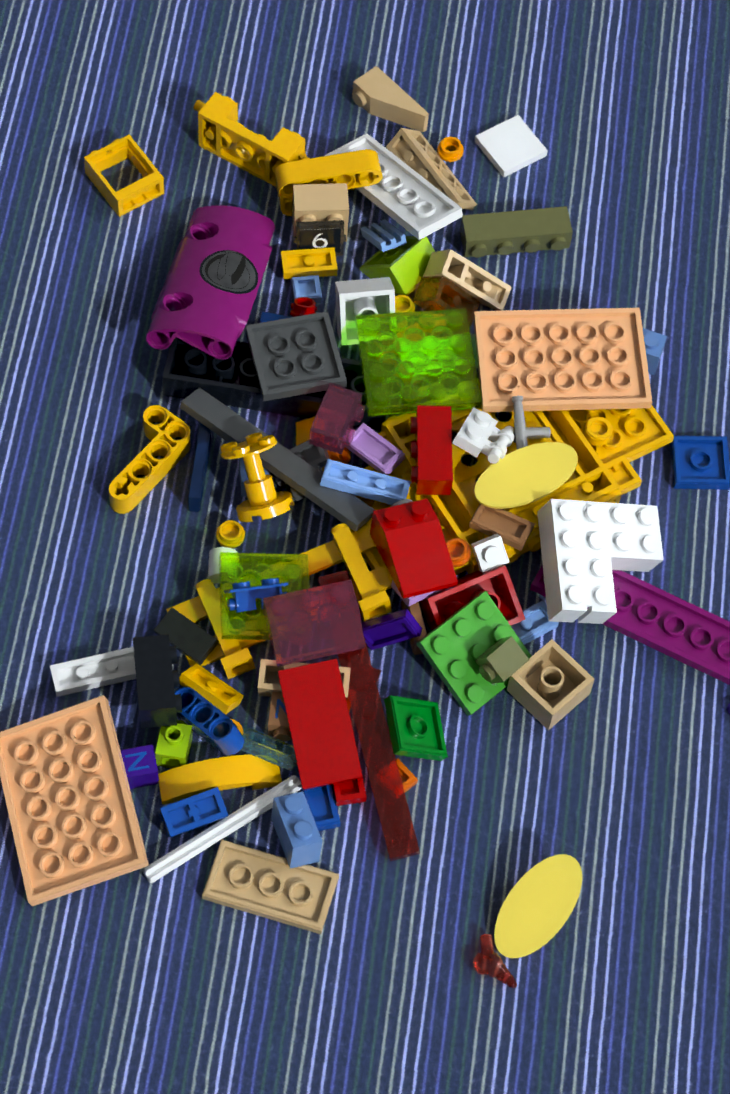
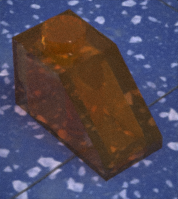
(442, 294)

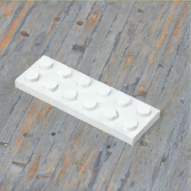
(404, 192)

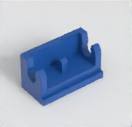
(193, 812)

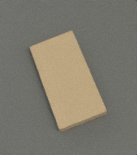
(269, 888)

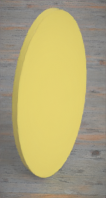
(526, 475)
(538, 906)

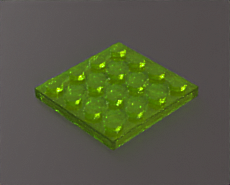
(417, 361)

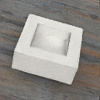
(490, 553)

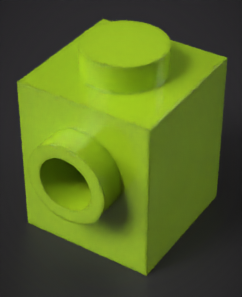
(174, 745)

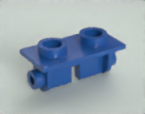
(244, 596)

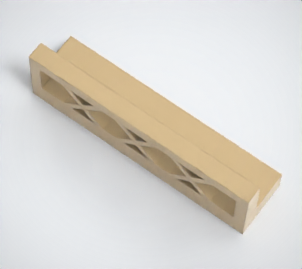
(419, 155)

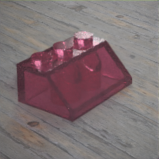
(313, 623)

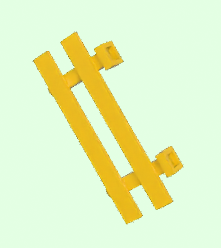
(348, 547)

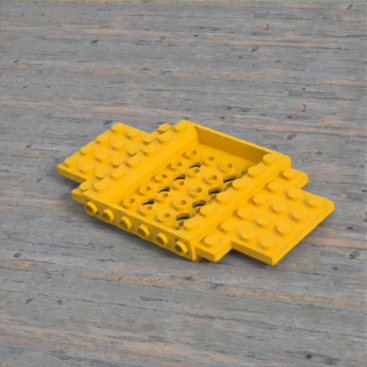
(600, 473)

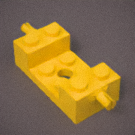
(230, 140)

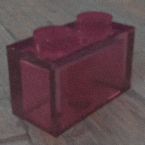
(336, 418)

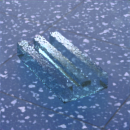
(269, 749)

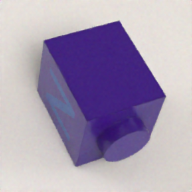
(140, 766)

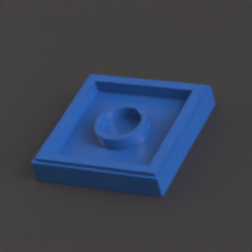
(700, 462)

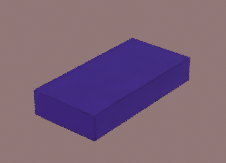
(390, 629)

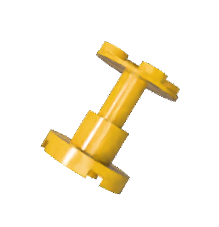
(260, 489)

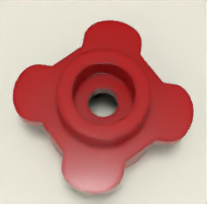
(303, 306)

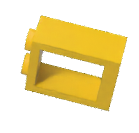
(134, 194)

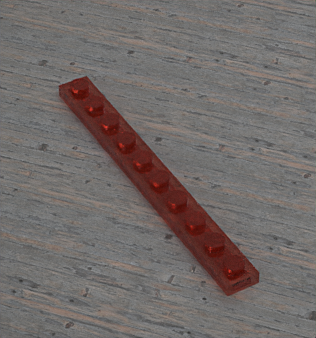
(377, 748)

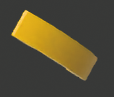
(219, 772)

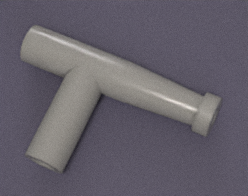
(522, 432)

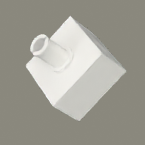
(361, 298)

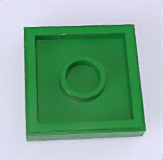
(415, 728)

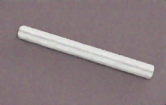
(220, 830)

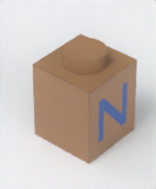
(278, 722)

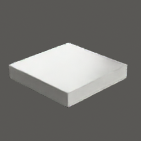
(510, 146)

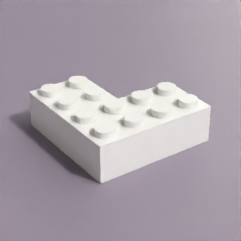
(584, 545)

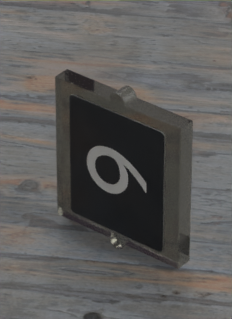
(320, 235)

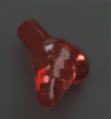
(491, 963)

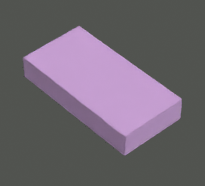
(375, 450)

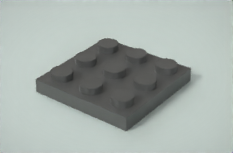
(295, 356)

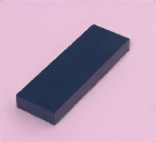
(199, 469)

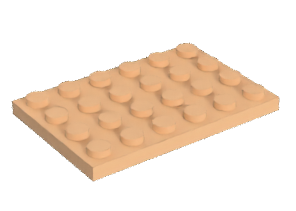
(562, 359)
(69, 801)

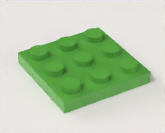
(459, 642)

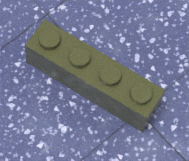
(515, 231)

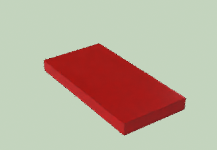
(320, 724)

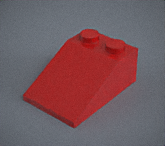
(413, 548)

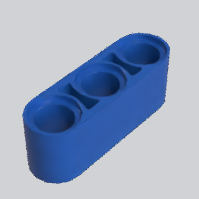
(210, 722)

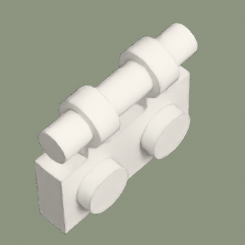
(477, 432)

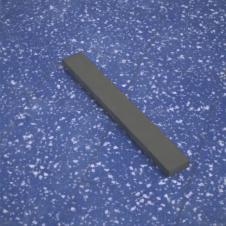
(278, 460)

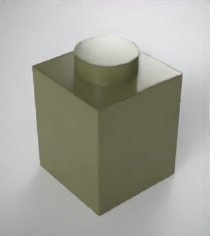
(501, 660)

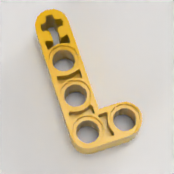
(354, 168)
(126, 489)

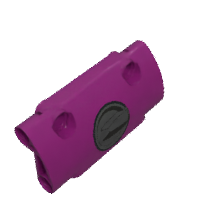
(213, 280)

